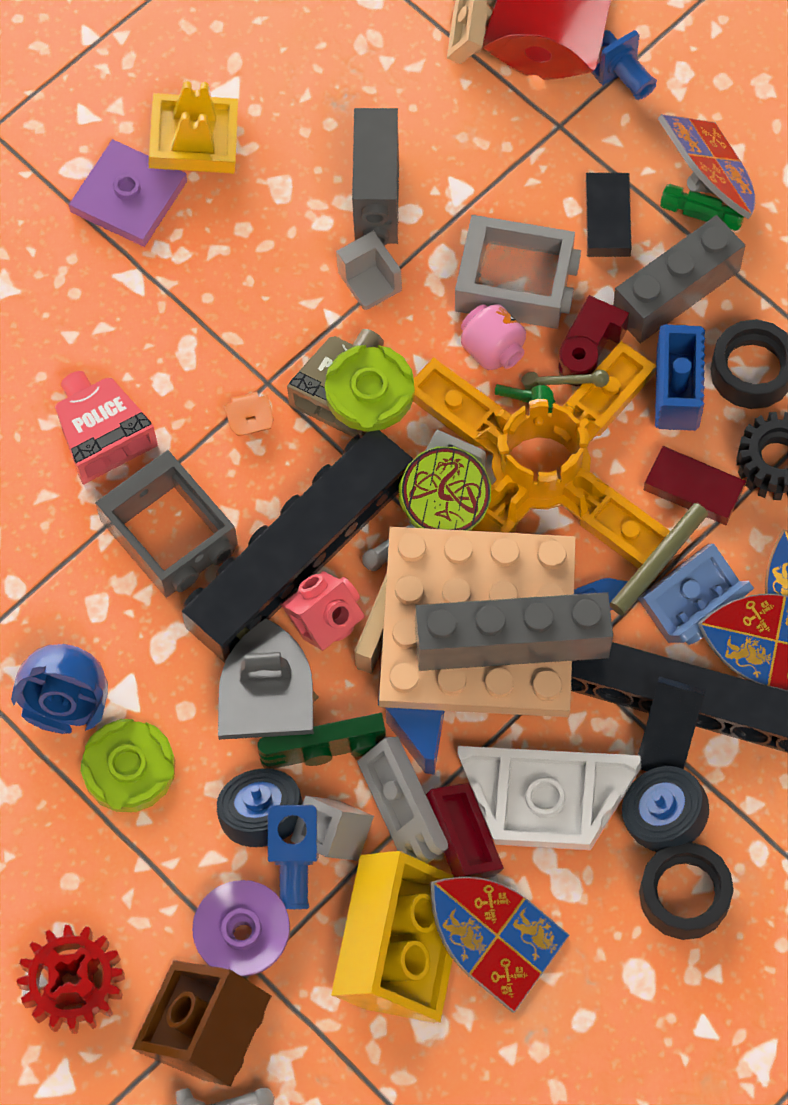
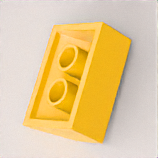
(390, 941)

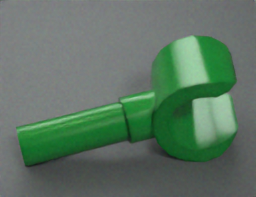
(525, 395)

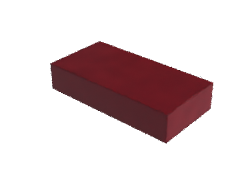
(691, 481)
(468, 838)

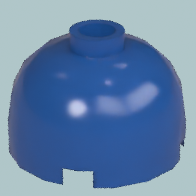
(61, 688)

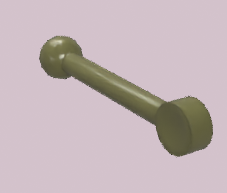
(598, 378)

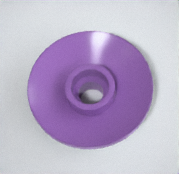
(237, 905)

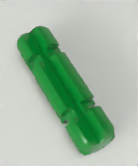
(699, 206)

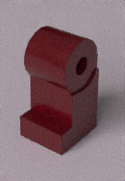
(589, 335)

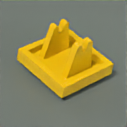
(193, 131)

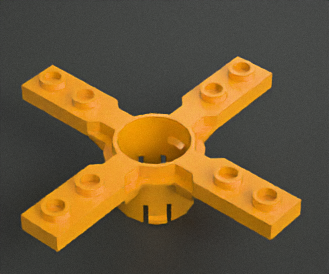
(574, 425)

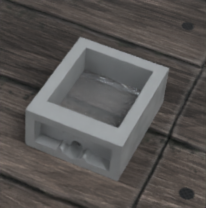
(522, 270)

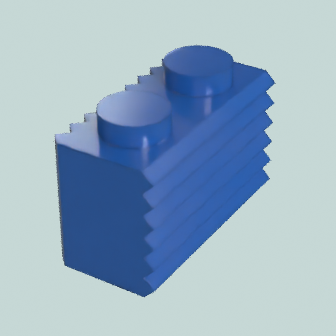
(680, 377)

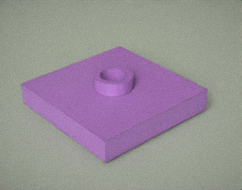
(127, 194)

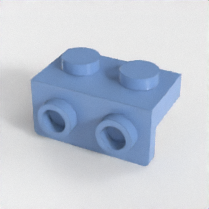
(691, 594)

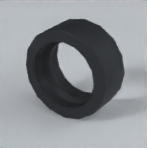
(743, 393)
(694, 855)

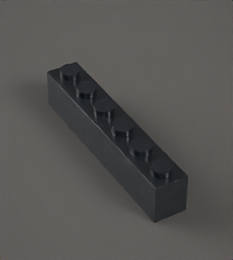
(297, 542)

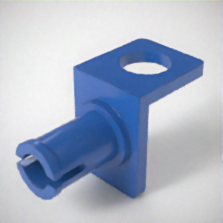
(621, 61)
(293, 858)

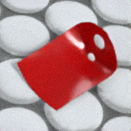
(547, 36)

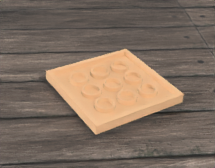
(467, 567)

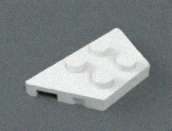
(547, 794)

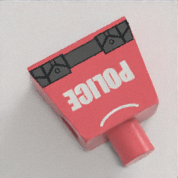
(101, 425)

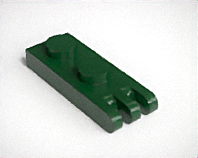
(329, 740)

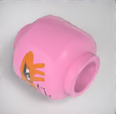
(493, 337)

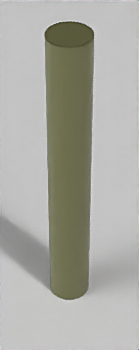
(658, 559)

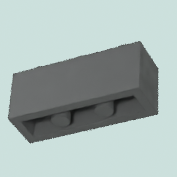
(679, 278)

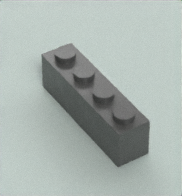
(513, 631)

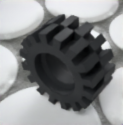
(751, 460)

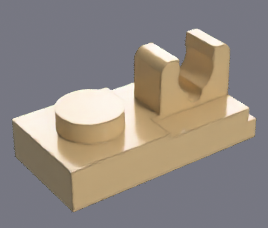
(468, 28)

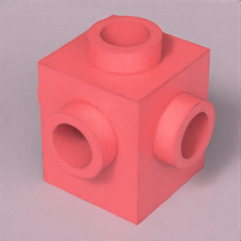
(324, 609)

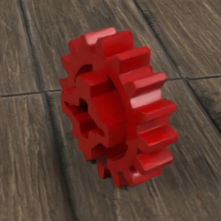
(59, 995)

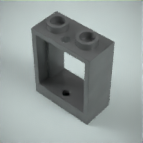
(376, 173)
(146, 488)

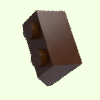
(203, 1021)

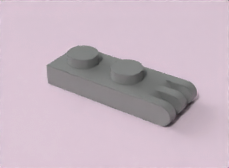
(402, 800)

